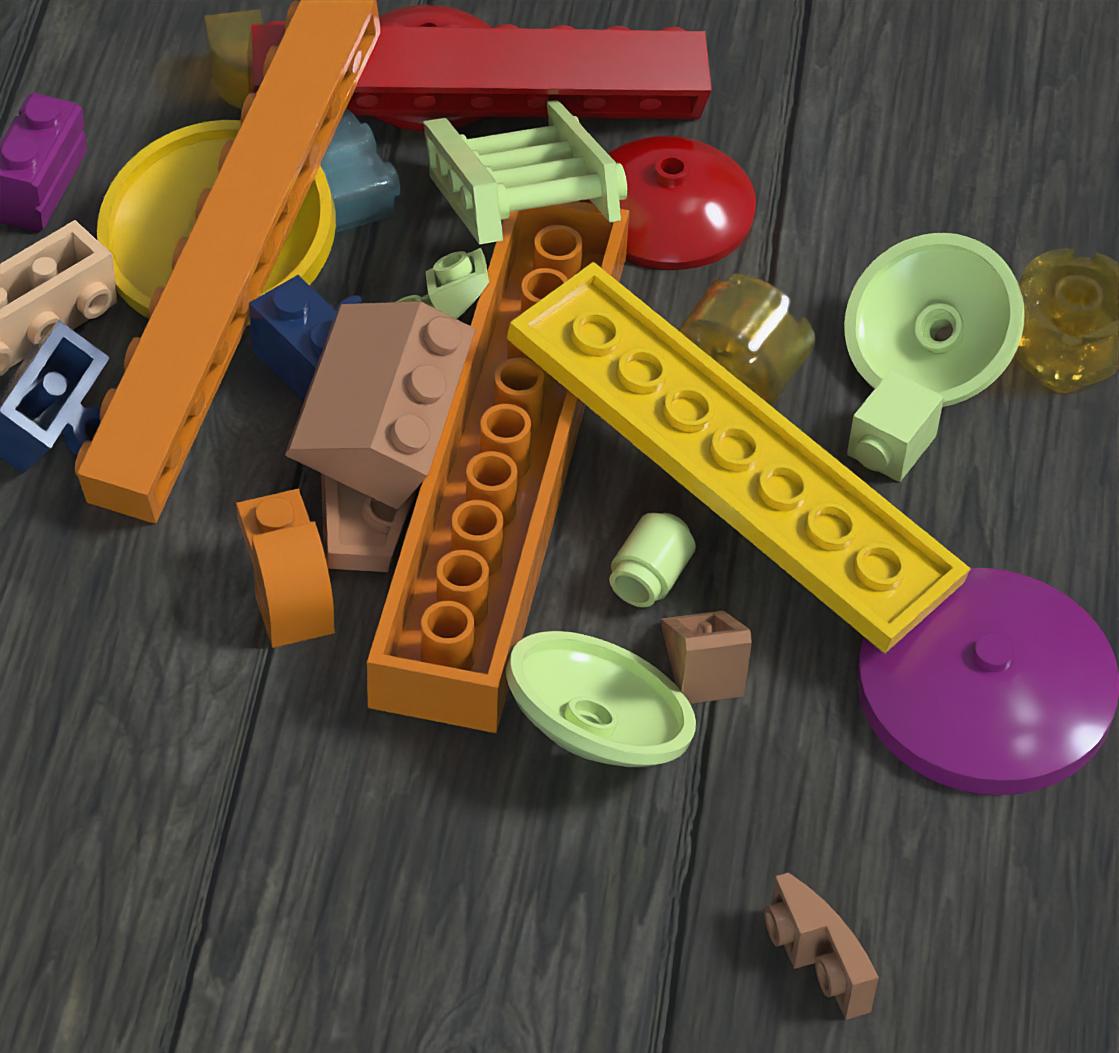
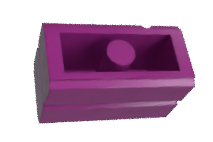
(39, 159)

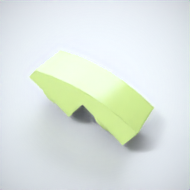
(454, 282)

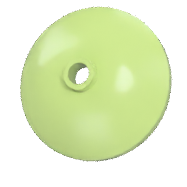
(932, 286)
(599, 699)

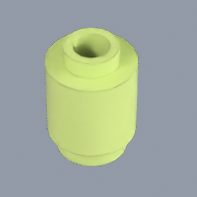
(651, 559)

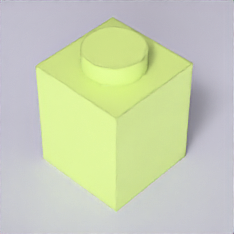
(895, 425)

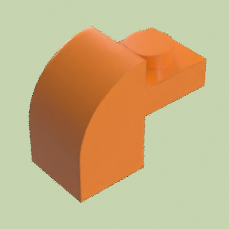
(288, 568)

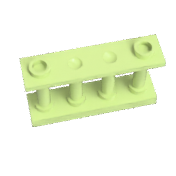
(522, 171)

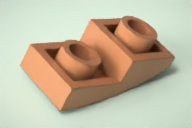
(819, 936)

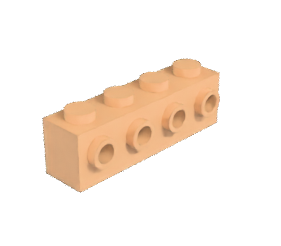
(53, 280)

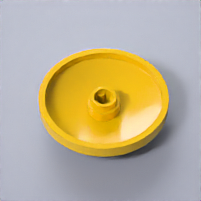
(156, 203)

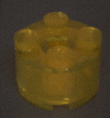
(1070, 319)
(750, 333)

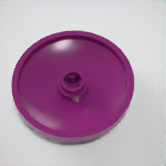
(994, 687)

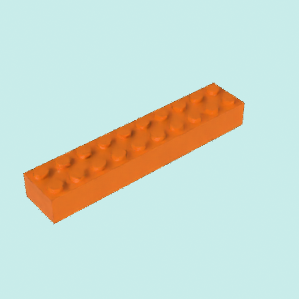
(490, 489)

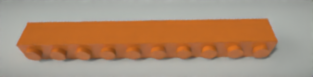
(226, 258)

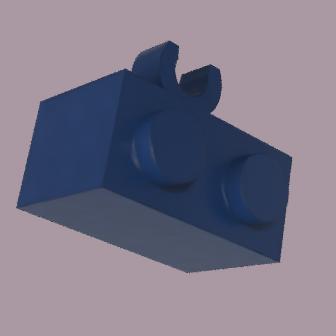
(291, 331)
(47, 397)

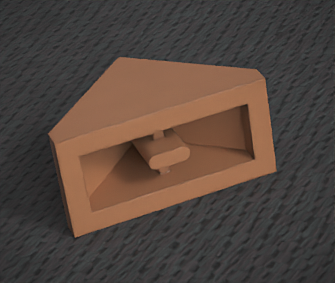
(708, 655)

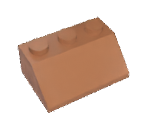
(381, 397)

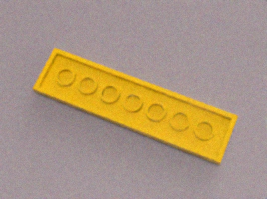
(739, 456)

